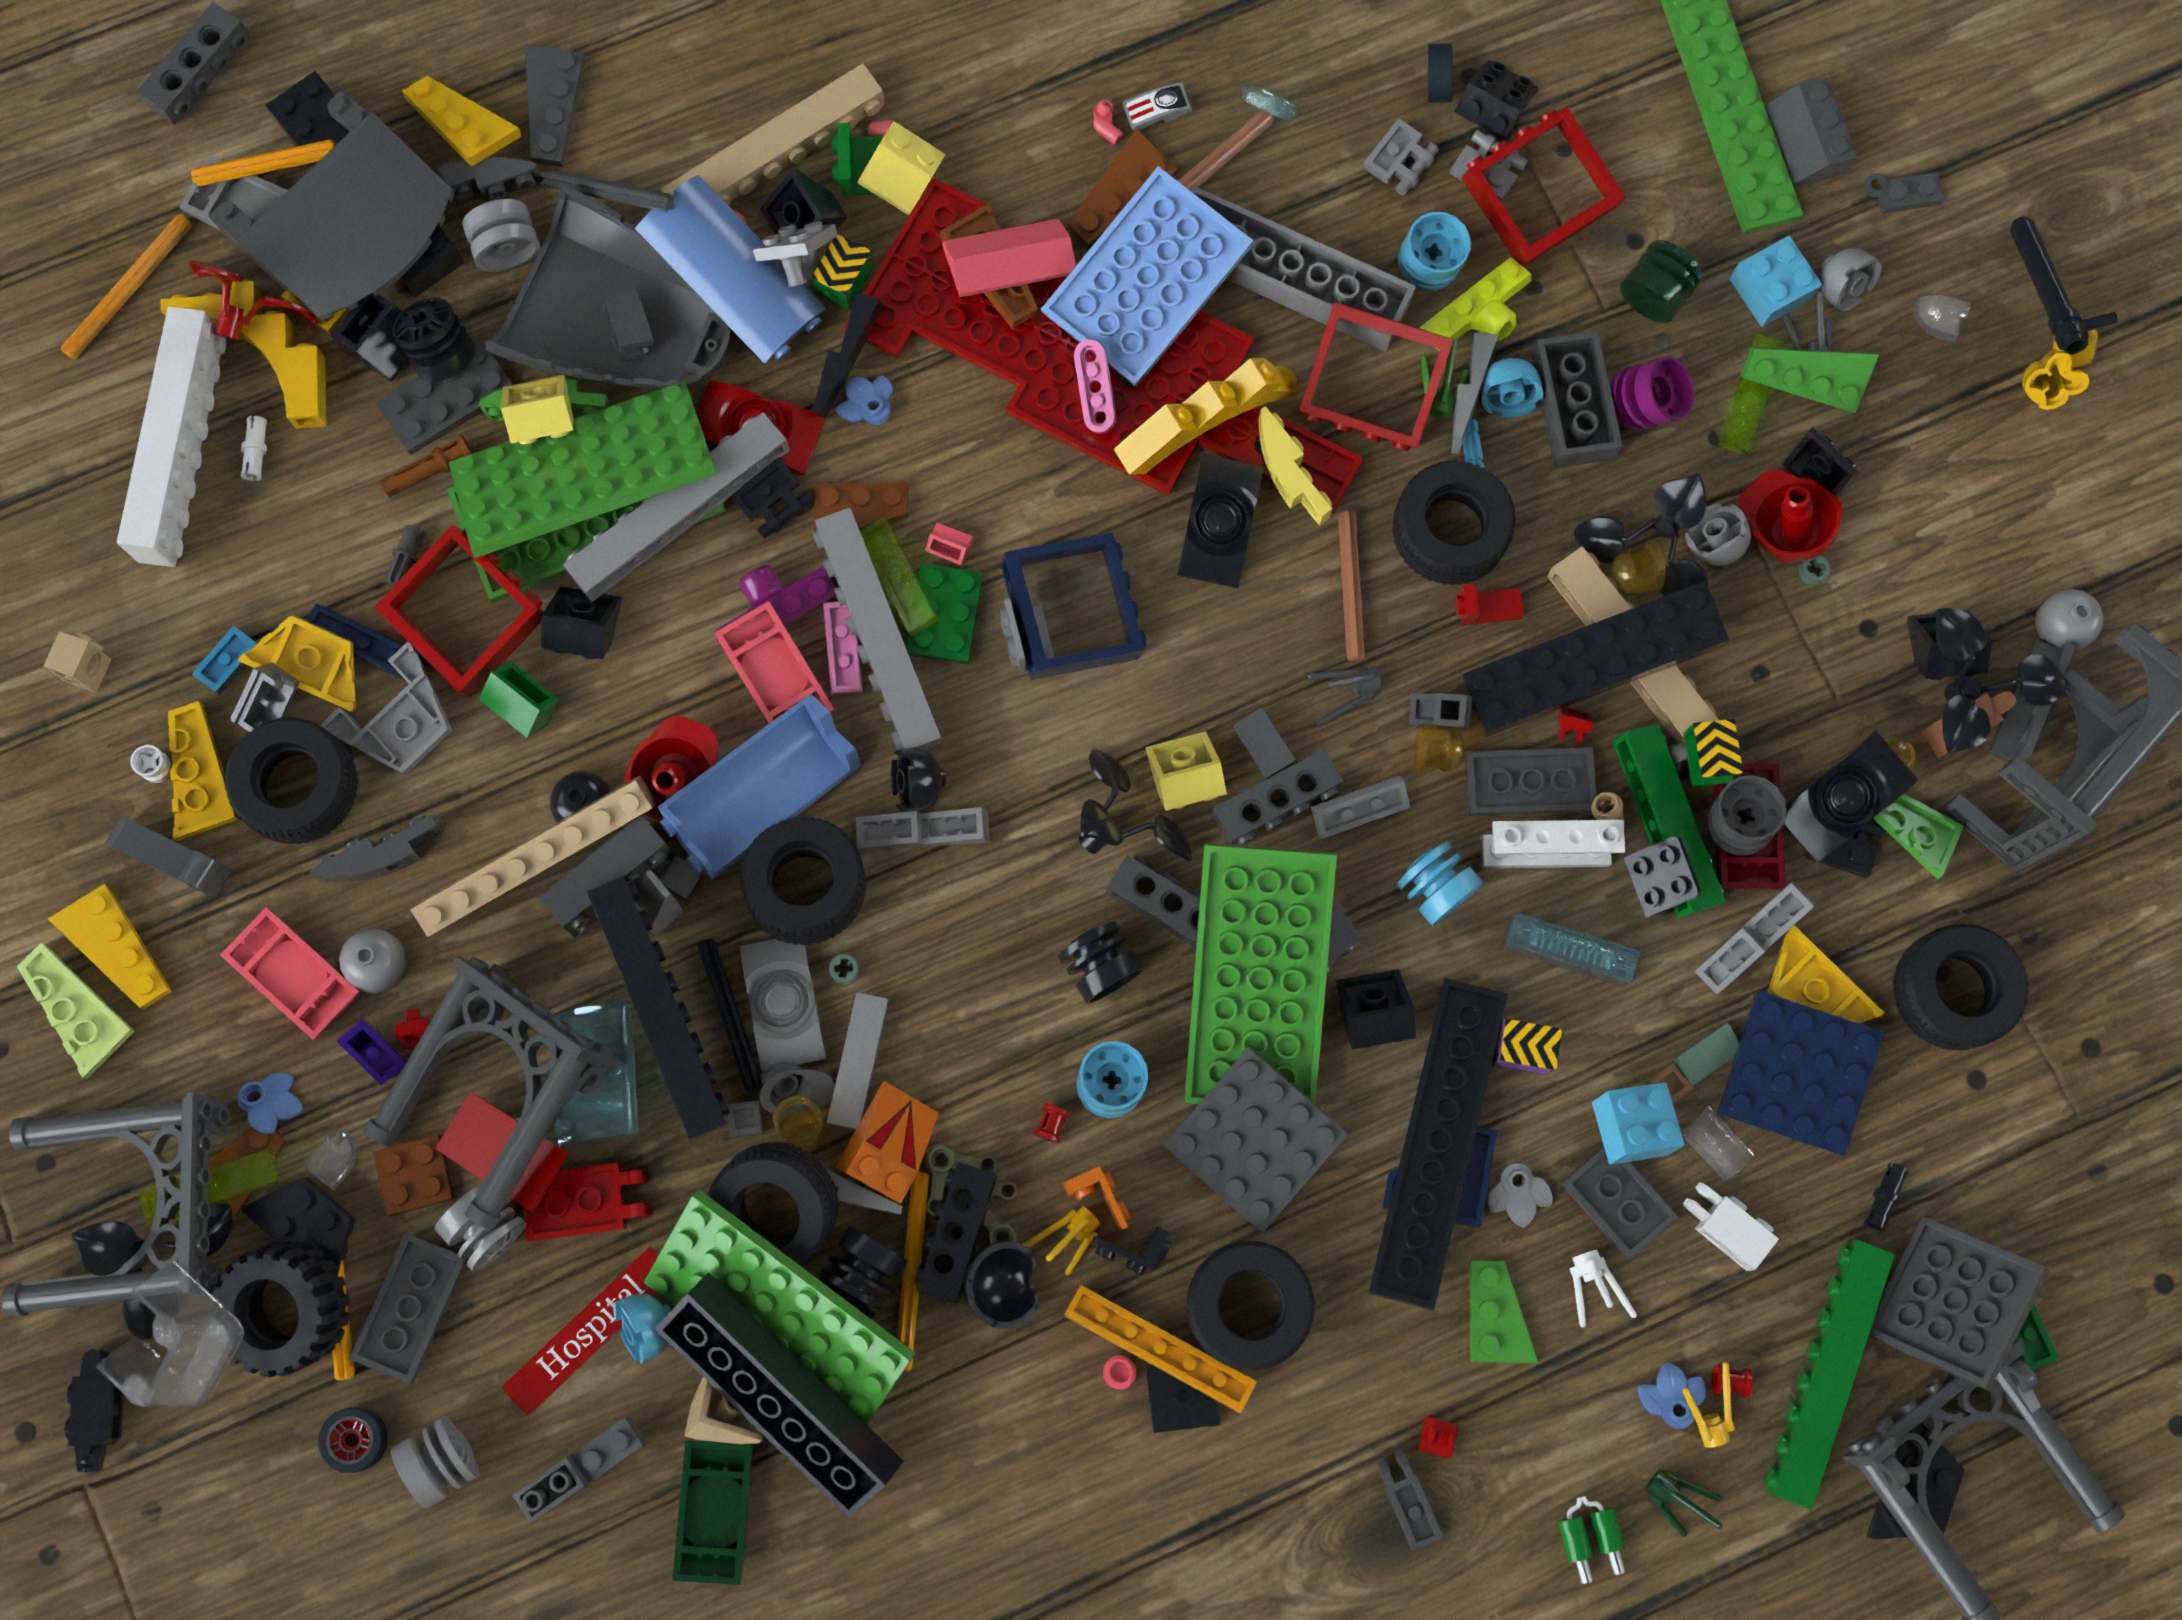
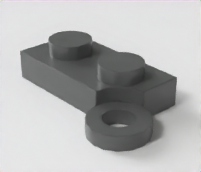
(1905, 192)

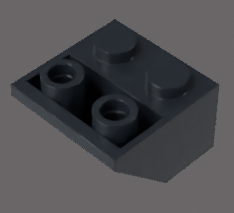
(369, 336)

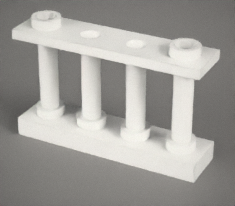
(1552, 843)

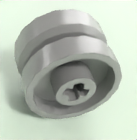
(501, 235)

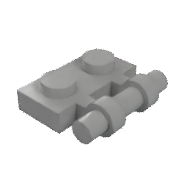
(1393, 151)
(1497, 176)

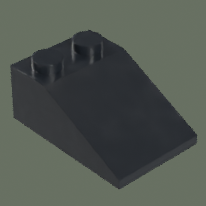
(1820, 461)

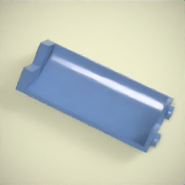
(717, 259)
(759, 785)

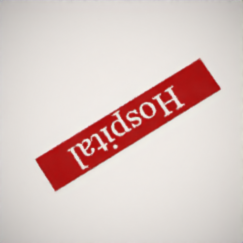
(578, 1338)

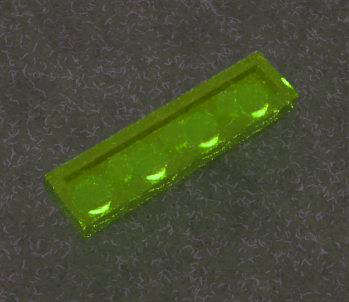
(1746, 406)
(898, 576)
(226, 1181)

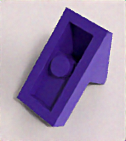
(371, 1051)

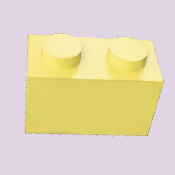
(901, 168)
(537, 409)
(1186, 771)

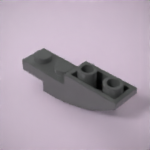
(492, 177)
(367, 860)
(580, 1469)

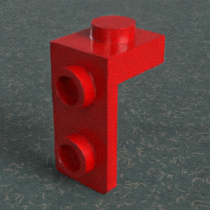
(1488, 605)

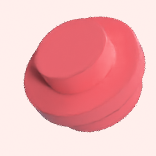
(1119, 1372)

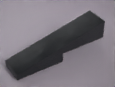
(838, 365)

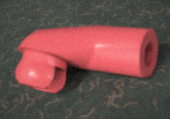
(1103, 122)

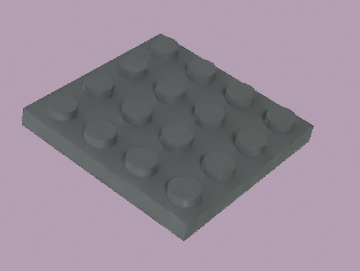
(1256, 1139)
(1957, 1302)

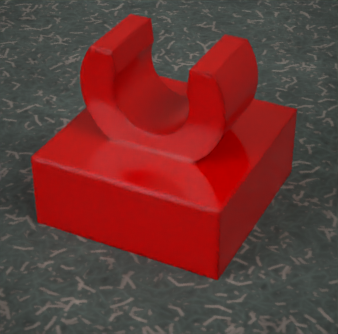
(1574, 720)
(412, 1029)
(1438, 1437)

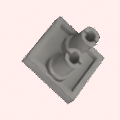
(796, 249)

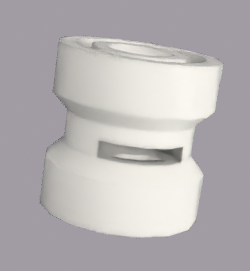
(146, 758)

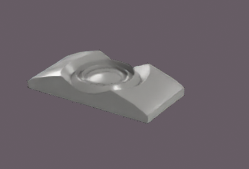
(248, 193)
(782, 1003)

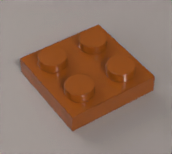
(413, 1176)

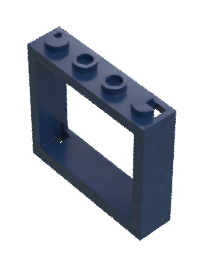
(1026, 623)

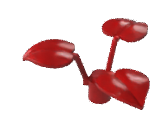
(231, 317)

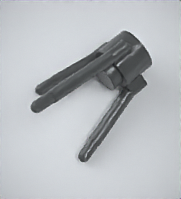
(1823, 340)
(1361, 680)

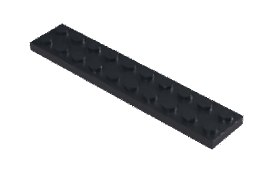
(1438, 1145)

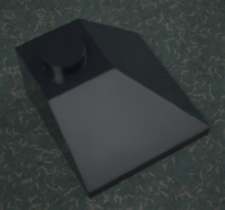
(801, 202)

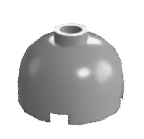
(1847, 277)
(1720, 536)
(2070, 618)
(373, 960)

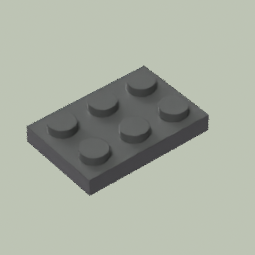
(1619, 1202)

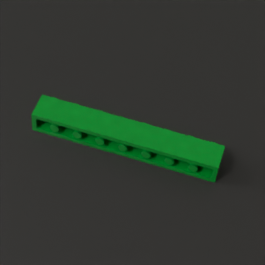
(1828, 1374)

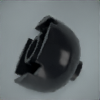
(916, 779)
(575, 792)

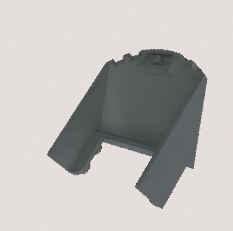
(348, 220)

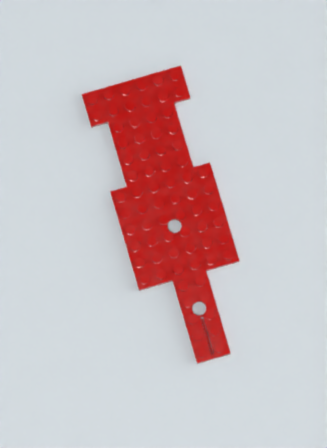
(1040, 361)

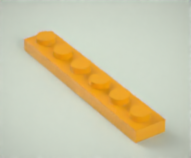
(1160, 1349)

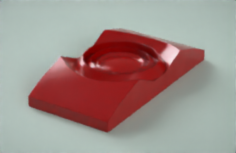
(730, 406)

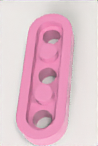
(1087, 375)

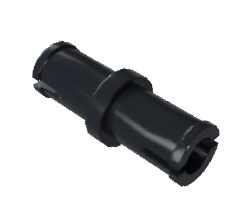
(1886, 1196)

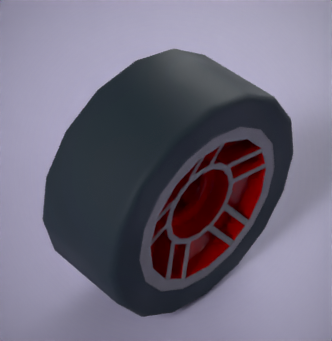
(1440, 72)
(339, 1452)

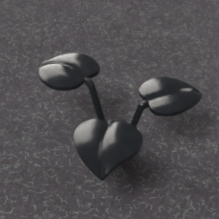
(1680, 505)
(1963, 722)
(1100, 829)
(109, 1244)

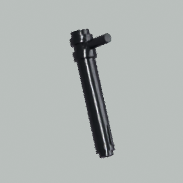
(2064, 320)

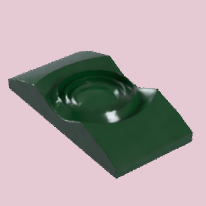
(713, 1512)

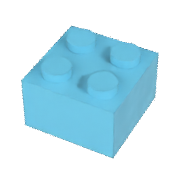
(1775, 281)
(1637, 1123)

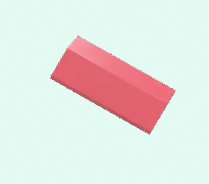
(1010, 257)

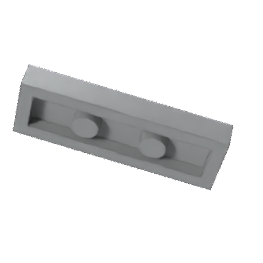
(1360, 807)

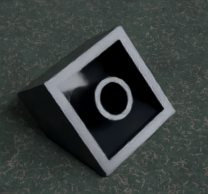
(578, 625)
(1929, 657)
(1376, 1009)

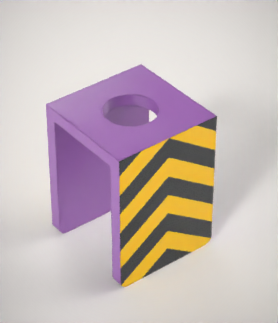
(1527, 1047)

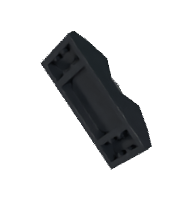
(1220, 521)
(1847, 796)

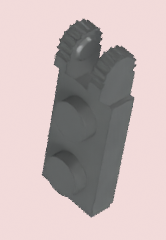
(1410, 1504)

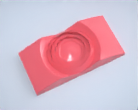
(769, 662)
(290, 973)

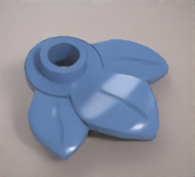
(863, 398)
(273, 1105)
(1668, 1393)

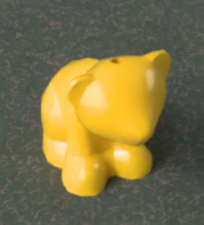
(2053, 377)

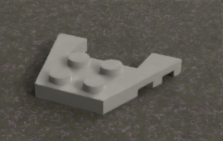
(406, 726)

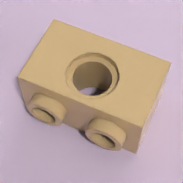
(78, 661)

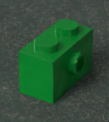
(518, 699)

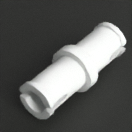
(253, 448)

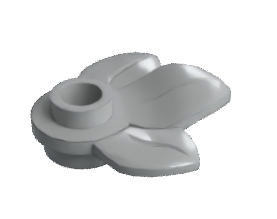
(1519, 1199)

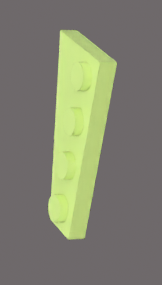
(77, 1013)

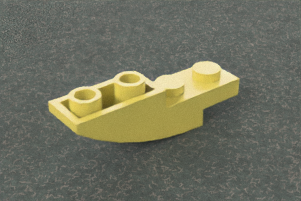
(1282, 459)

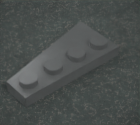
(552, 98)

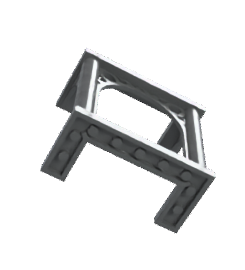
(2107, 754)

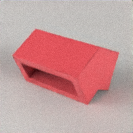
(949, 544)

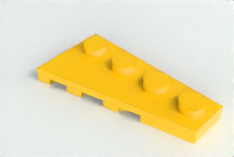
(461, 122)
(196, 774)
(109, 940)

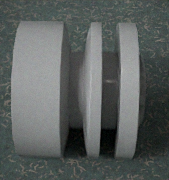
(480, 1243)
(440, 1459)

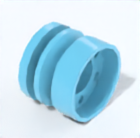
(1441, 237)
(1439, 883)
(1125, 1067)

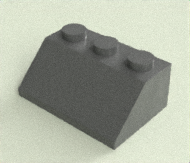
(1811, 133)

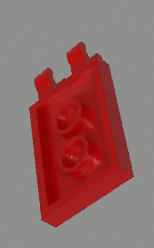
(585, 1203)

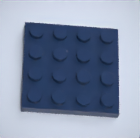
(1800, 1072)

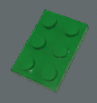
(955, 600)

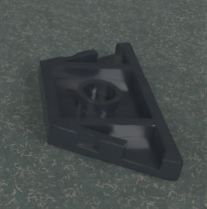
(304, 1215)
(1941, 1488)

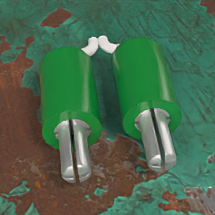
(1577, 1542)

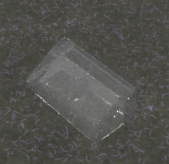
(1717, 1144)

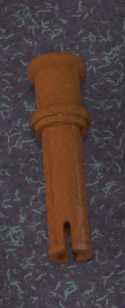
(426, 467)

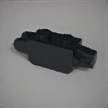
(94, 1413)

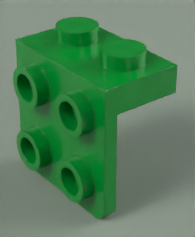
(853, 158)

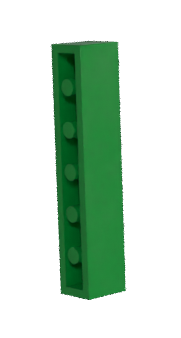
(1666, 808)

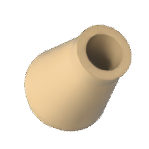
(1608, 807)

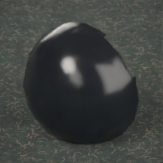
(1001, 1285)

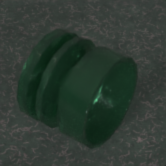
(1661, 281)

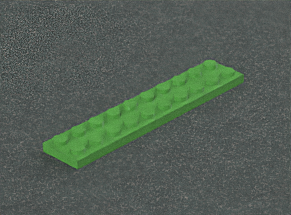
(1733, 113)

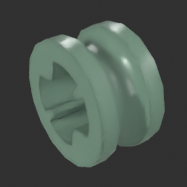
(1810, 578)
(837, 962)

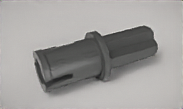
(404, 554)

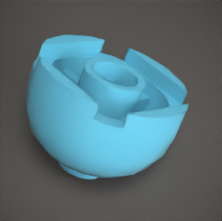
(1511, 387)
(639, 1319)

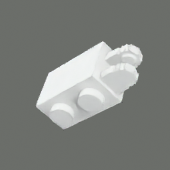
(1732, 1228)

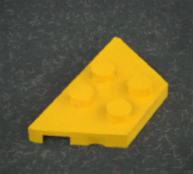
(312, 656)
(1813, 980)

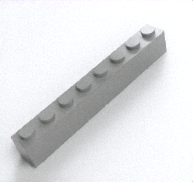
(669, 514)
(877, 631)

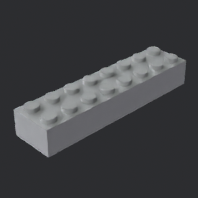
(1311, 275)

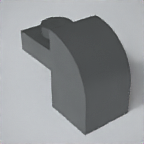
(1441, 710)

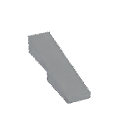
(1467, 395)
(923, 829)
(1755, 937)
(858, 1060)
(856, 1195)

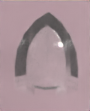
(1940, 315)
(332, 1158)

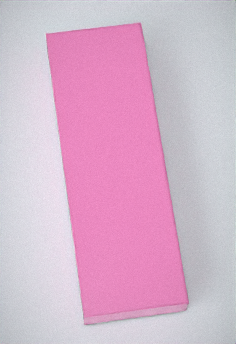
(842, 651)

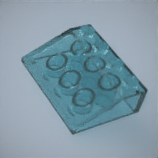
(612, 1108)

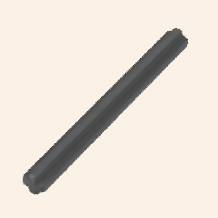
(608, 190)

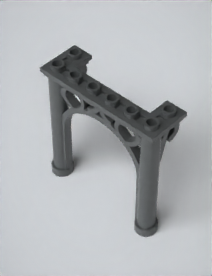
(573, 1067)
(191, 1123)
(1888, 1477)

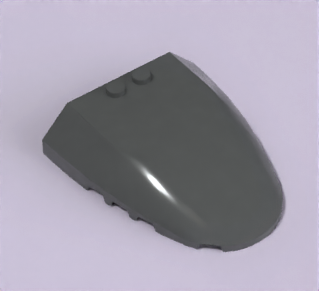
(560, 315)

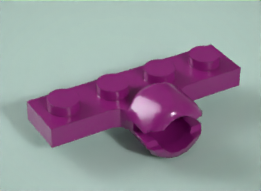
(787, 601)

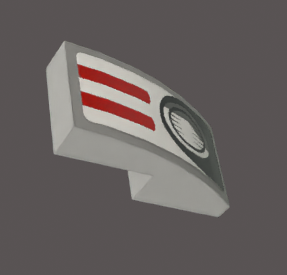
(1156, 105)

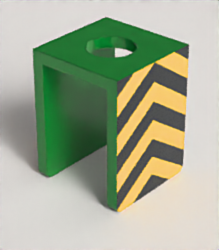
(842, 272)
(1713, 752)

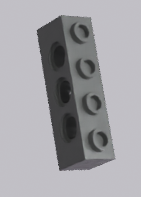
(193, 48)
(1315, 768)
(1152, 906)

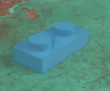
(222, 662)

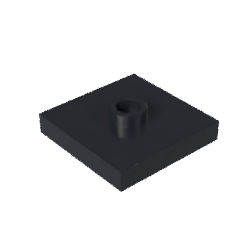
(1177, 1404)

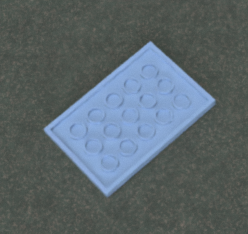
(1148, 275)

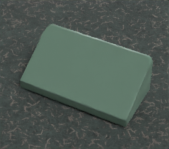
(1708, 1054)

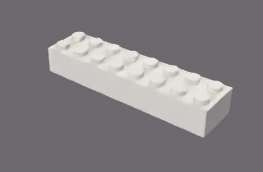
(171, 438)

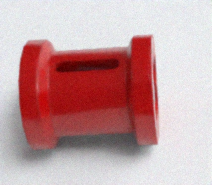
(1051, 1123)
(1739, 1380)

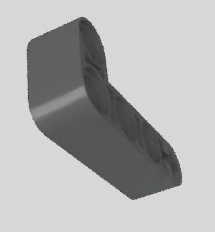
(168, 856)

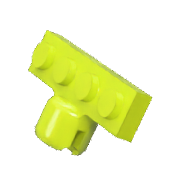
(1483, 305)

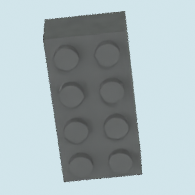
(1577, 399)
(626, 854)

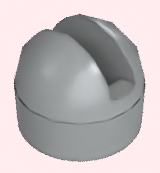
(1678, 754)

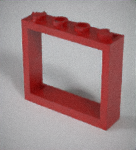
(1498, 215)
(1371, 430)
(499, 651)

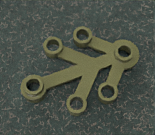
(965, 1197)

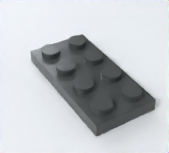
(429, 410)
(1530, 781)
(408, 1308)

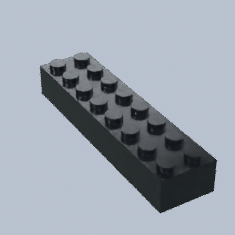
(306, 120)
(1596, 658)
(656, 1006)
(779, 1395)

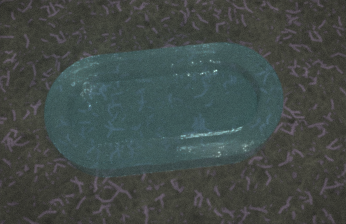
(1269, 102)

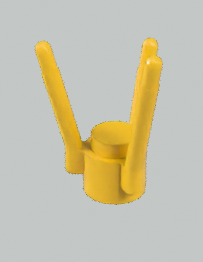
(1081, 1226)
(1712, 1428)

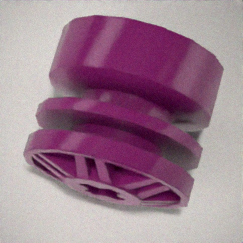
(1652, 393)

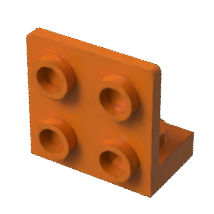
(1083, 1187)

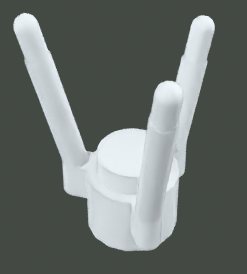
(1593, 1267)

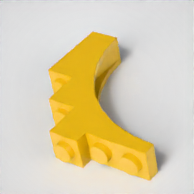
(297, 368)
(1215, 402)

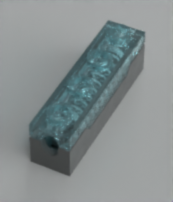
(1570, 949)

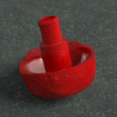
(1791, 516)
(673, 758)

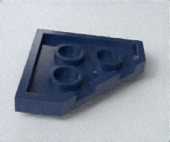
(1476, 1180)

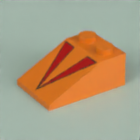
(889, 1143)

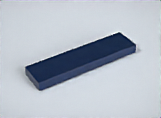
(367, 644)

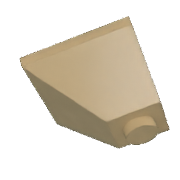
(717, 1420)

